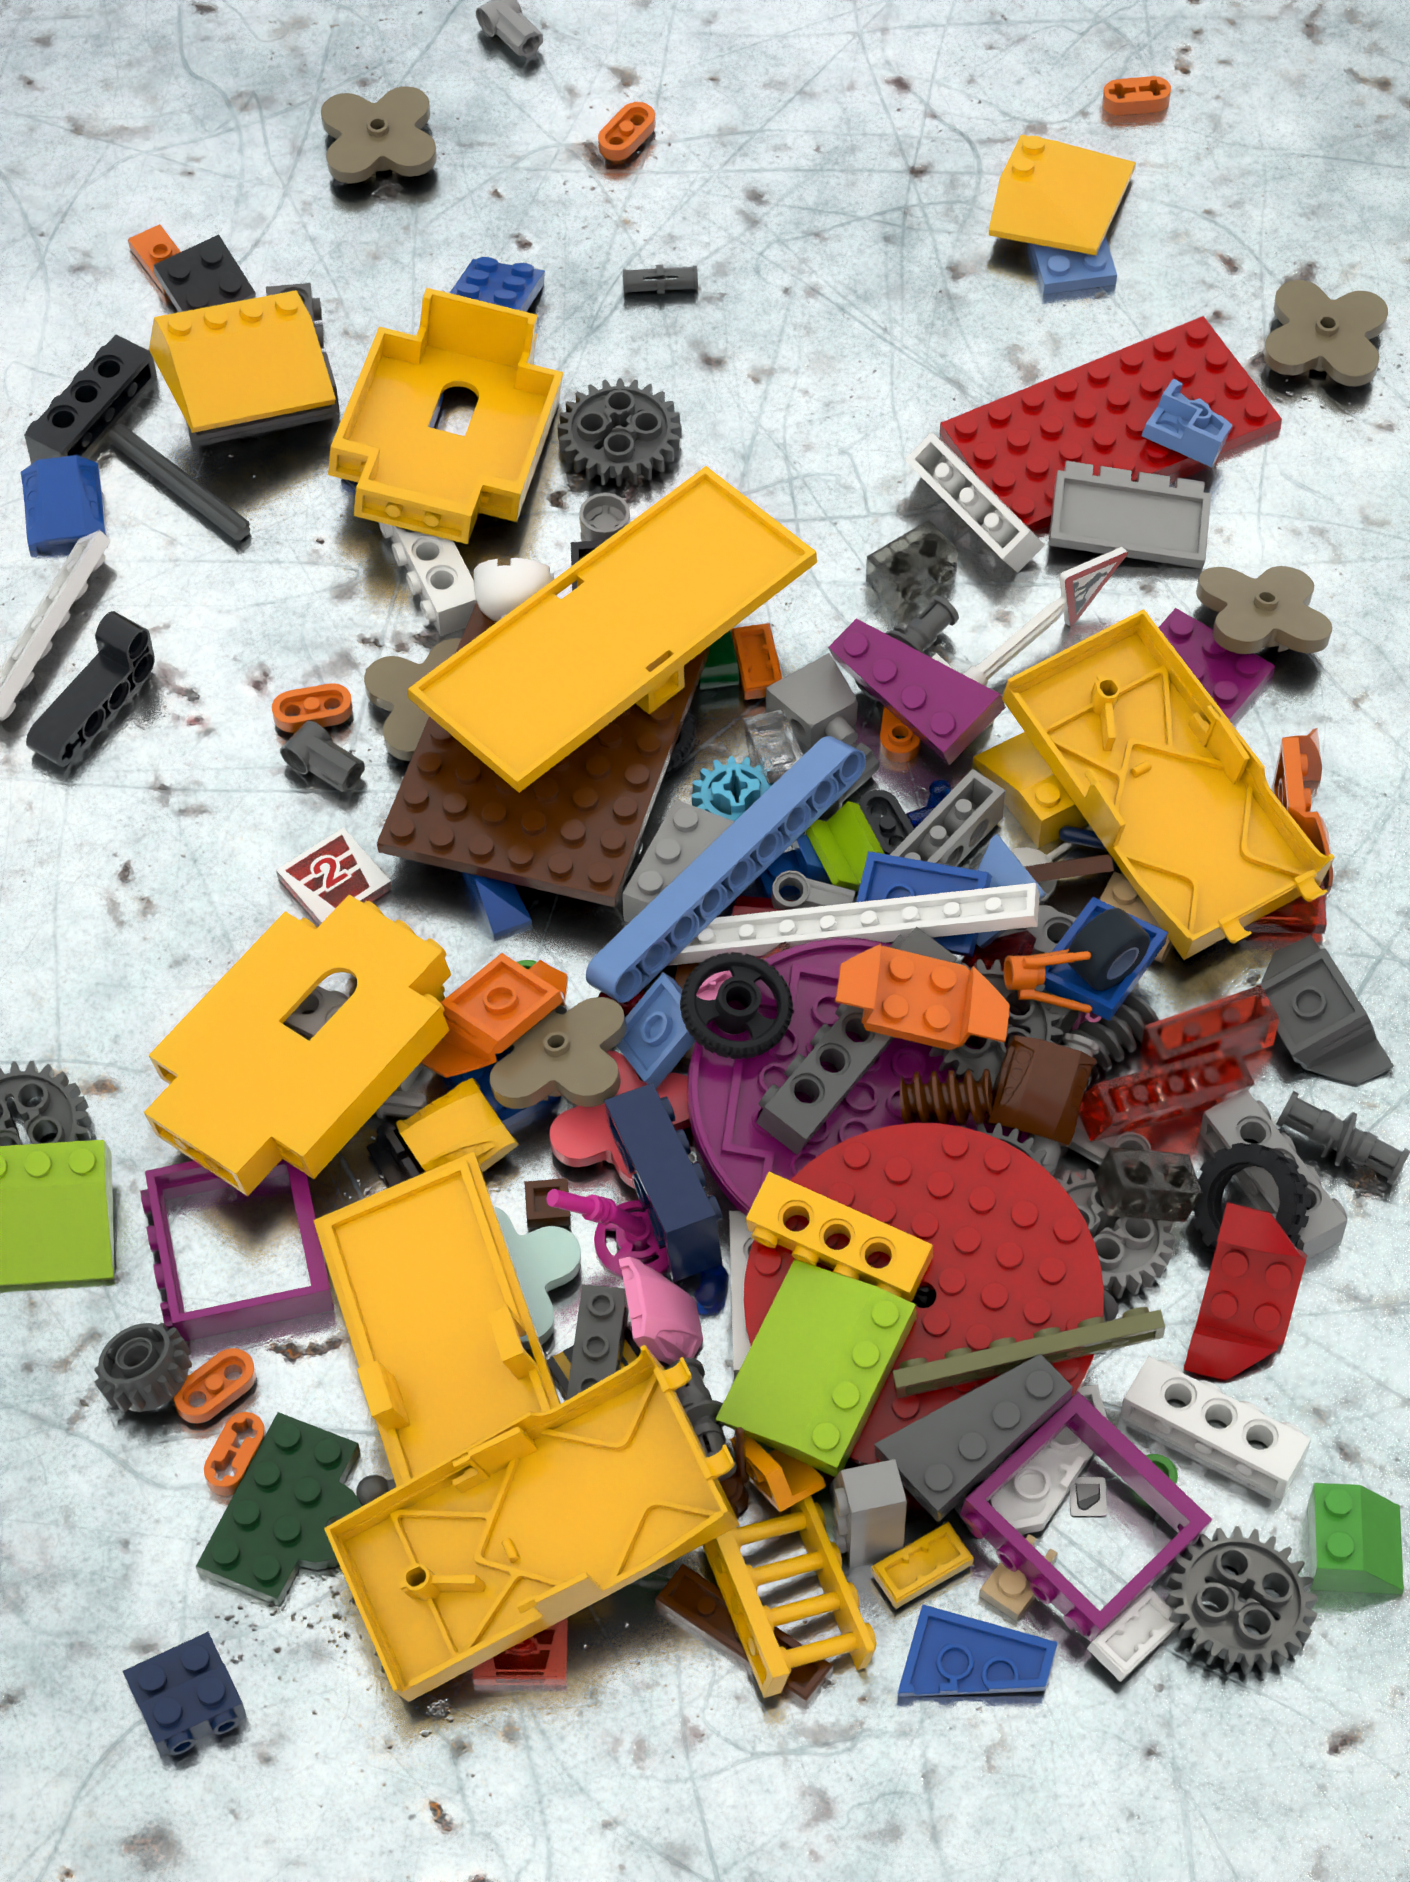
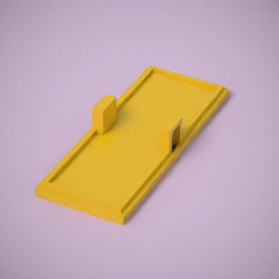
(619, 639)
(434, 1315)

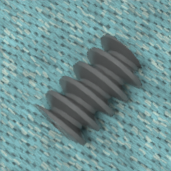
(1118, 1033)

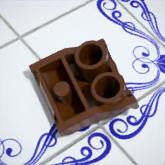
(1040, 1088)

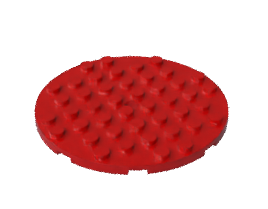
(1003, 1242)

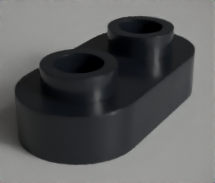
(894, 824)

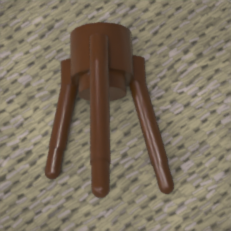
(734, 1486)

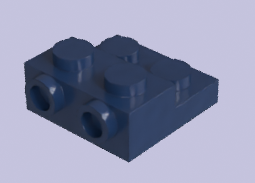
(185, 1695)

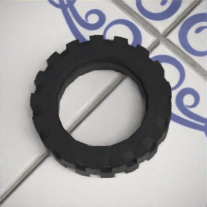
(1228, 1162)

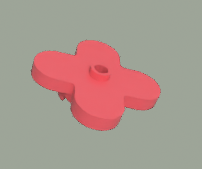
(583, 1134)

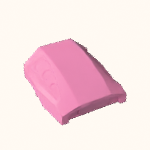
(660, 1313)

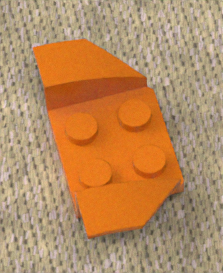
(1299, 762)
(922, 998)
(494, 1013)

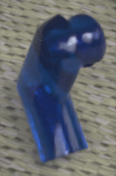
(939, 790)
(713, 1286)

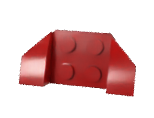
(1246, 1294)

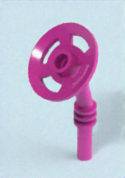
(632, 1229)

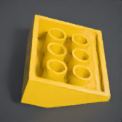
(241, 361)
(1030, 789)

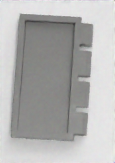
(1140, 516)

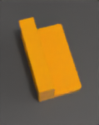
(780, 1476)

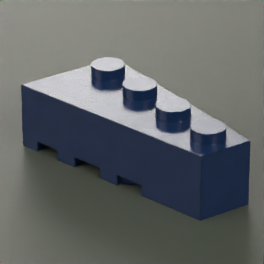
(666, 1180)

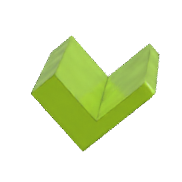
(844, 845)

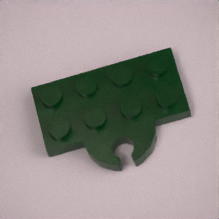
(282, 1510)

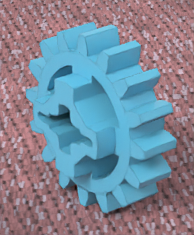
(715, 788)

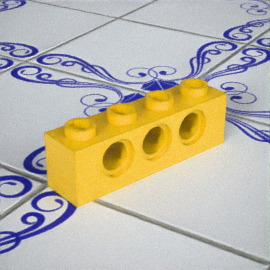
(782, 1199)

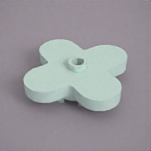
(542, 1262)

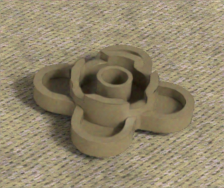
(378, 135)
(1326, 333)
(1264, 610)
(387, 688)
(563, 1058)

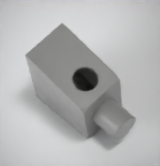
(816, 702)

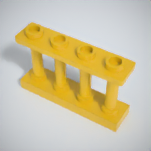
(757, 1622)

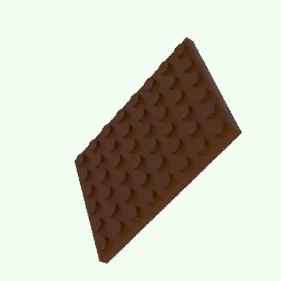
(561, 833)

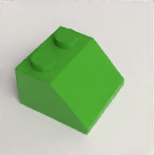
(1354, 1540)

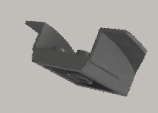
(1321, 1015)

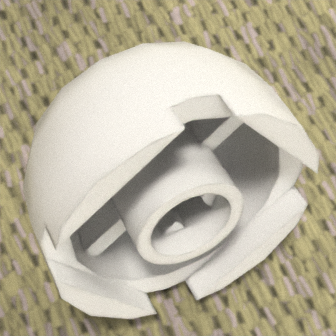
(507, 586)

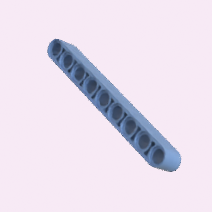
(725, 869)

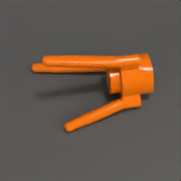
(1027, 972)

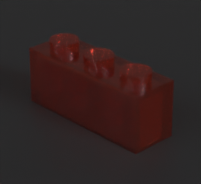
(1236, 1020)

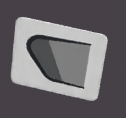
(1088, 1497)

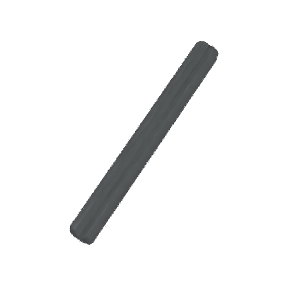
(179, 482)

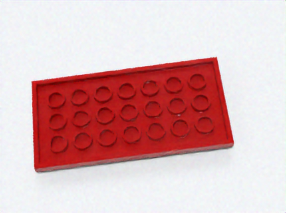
(1099, 417)

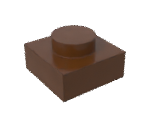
(537, 1210)

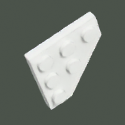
(1043, 1483)

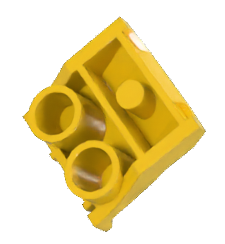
(455, 1127)

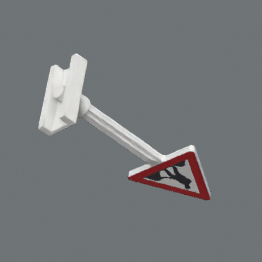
(1078, 590)

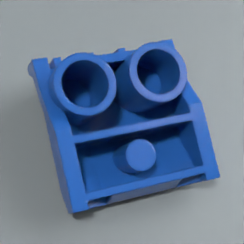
(62, 501)

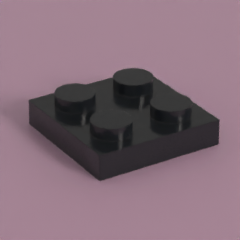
(203, 276)

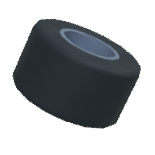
(1115, 948)

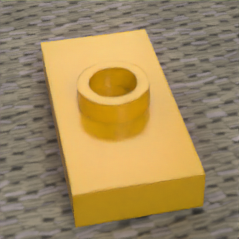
(922, 1565)

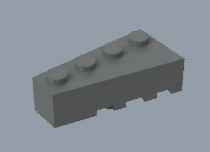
(970, 1437)

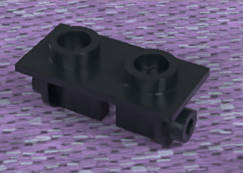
(393, 1155)

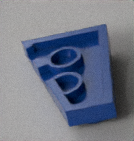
(973, 1657)

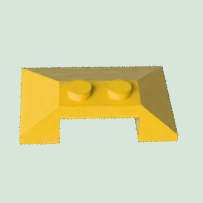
(1058, 195)

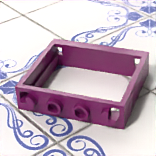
(191, 1179)
(1133, 1469)

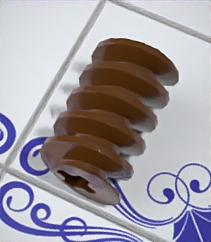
(946, 1098)

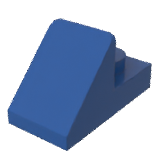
(800, 859)

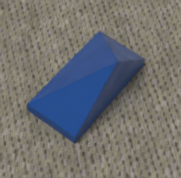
(498, 904)

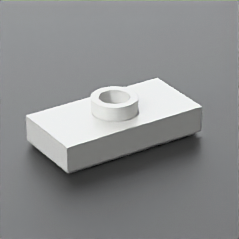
(1134, 1634)

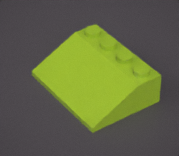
(56, 1213)
(818, 1366)

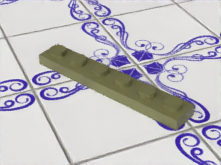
(1004, 1354)

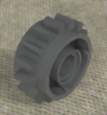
(143, 1367)

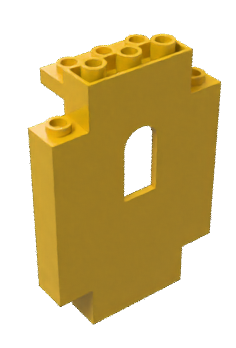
(432, 476)
(263, 1094)

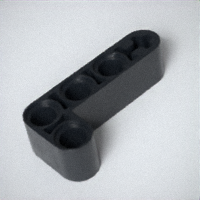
(96, 692)

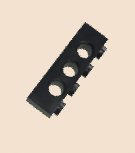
(92, 401)

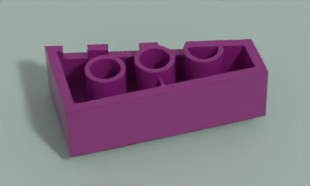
(920, 691)

